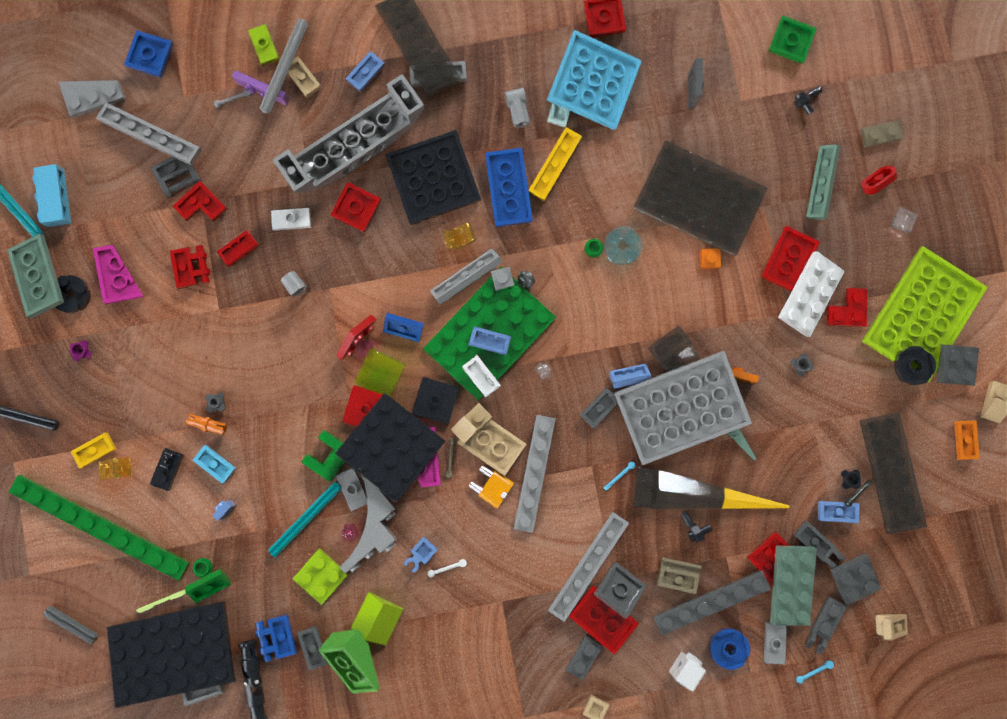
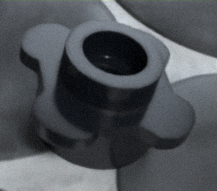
(855, 475)

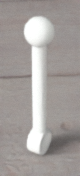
(431, 573)

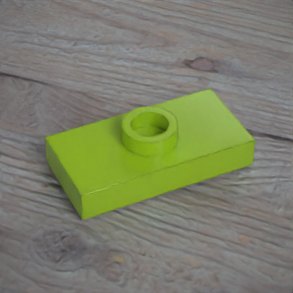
(263, 45)

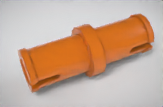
(206, 424)

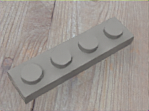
(466, 276)

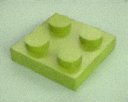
(320, 576)

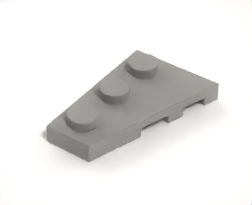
(89, 96)

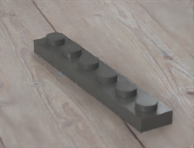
(711, 602)

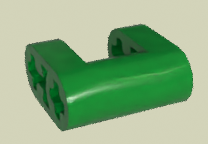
(332, 463)

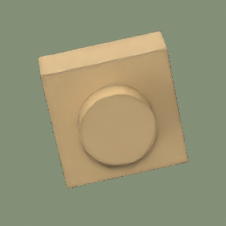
(595, 708)

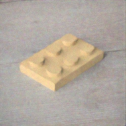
(495, 446)

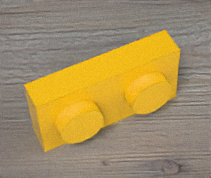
(93, 450)

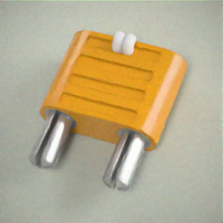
(495, 488)

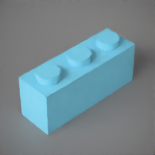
(51, 195)

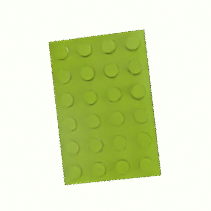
(925, 308)

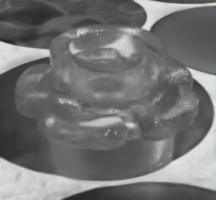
(543, 370)

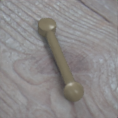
(452, 441)

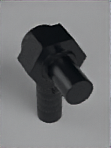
(803, 99)
(695, 534)

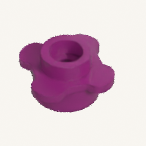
(75, 347)

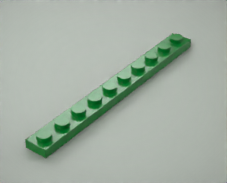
(99, 527)

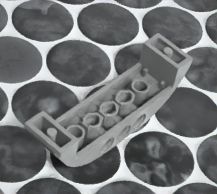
(353, 141)

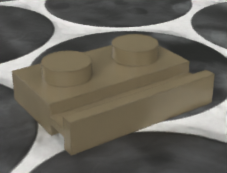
(679, 575)

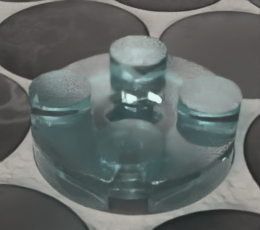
(631, 239)

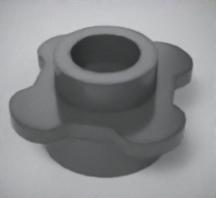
(526, 279)
(808, 366)
(215, 407)

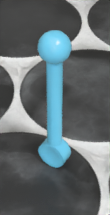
(631, 465)
(828, 664)

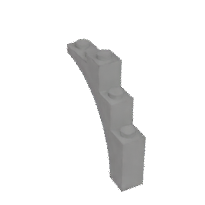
(376, 532)

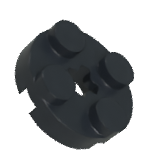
(80, 290)
(903, 363)

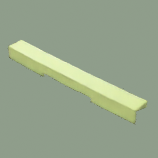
(171, 597)

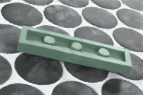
(823, 182)

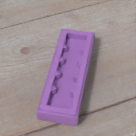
(253, 85)

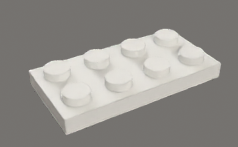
(811, 294)

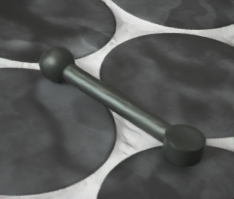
(849, 502)

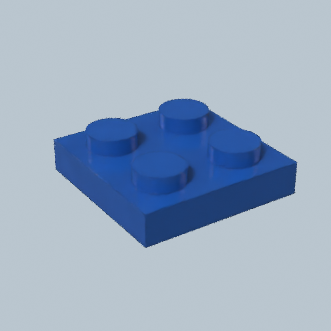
(148, 54)

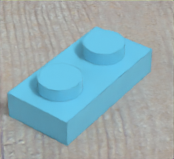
(214, 464)

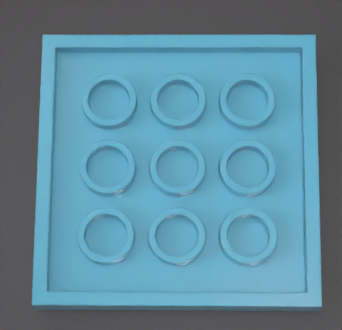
(594, 80)

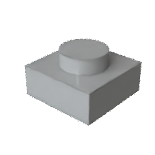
(502, 278)

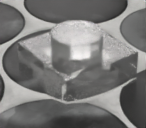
(904, 220)

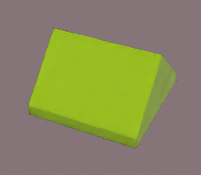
(377, 619)

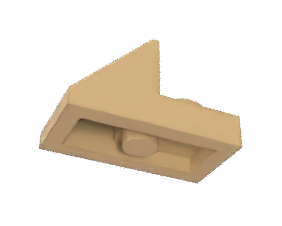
(995, 402)
(471, 423)
(891, 625)

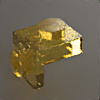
(459, 236)
(114, 468)

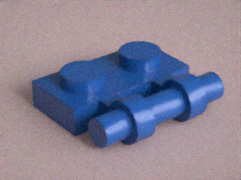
(281, 637)

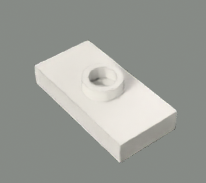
(291, 219)
(481, 376)

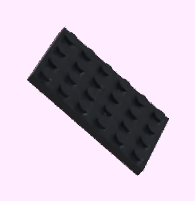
(170, 654)

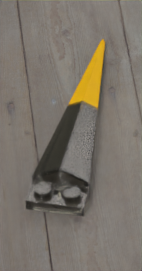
(670, 491)

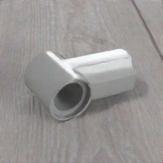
(517, 103)
(294, 284)

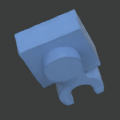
(422, 552)

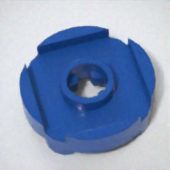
(719, 643)

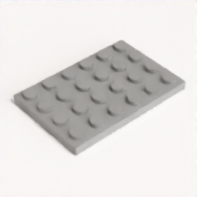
(683, 407)

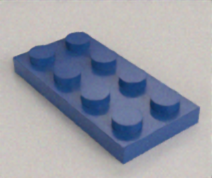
(508, 187)

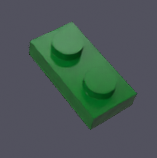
(207, 585)

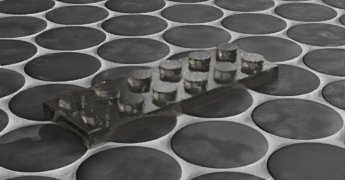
(418, 45)
(893, 473)

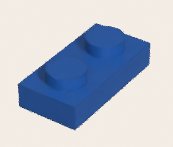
(403, 327)

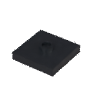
(435, 400)

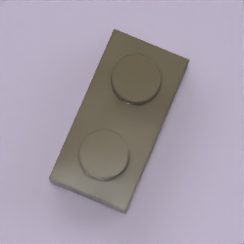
(881, 134)

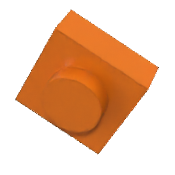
(710, 258)

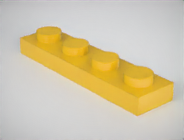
(555, 164)

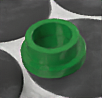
(593, 248)
(202, 567)

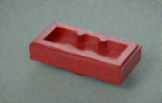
(238, 248)

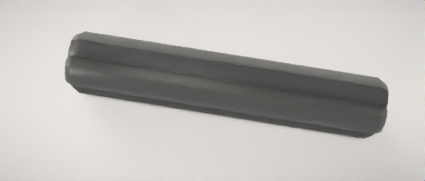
(70, 625)

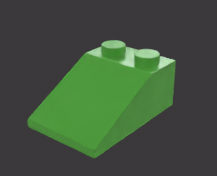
(351, 660)

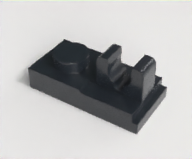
(166, 469)

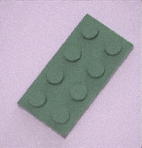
(35, 276)
(793, 585)

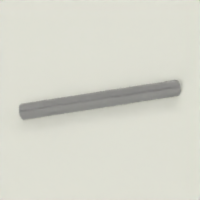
(283, 66)

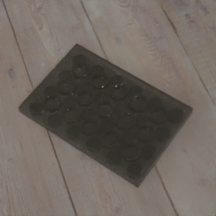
(700, 198)

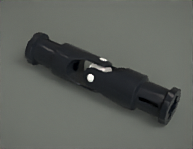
(252, 678)

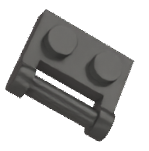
(172, 169)

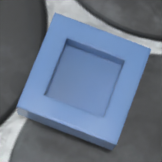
(223, 509)

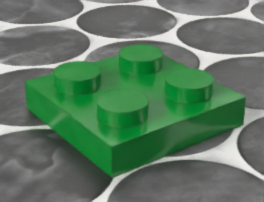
(792, 39)

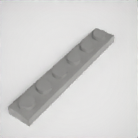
(149, 134)
(534, 473)
(588, 566)

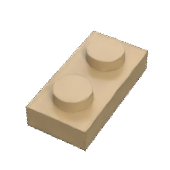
(303, 77)

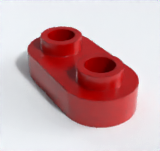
(879, 180)

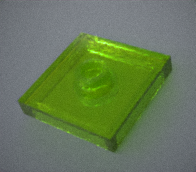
(379, 372)

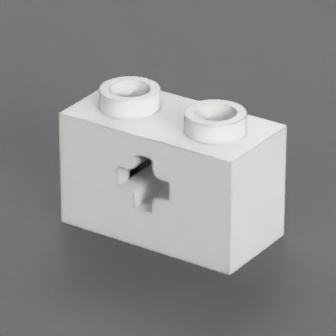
(687, 670)

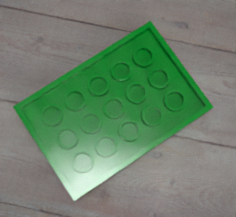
(503, 311)

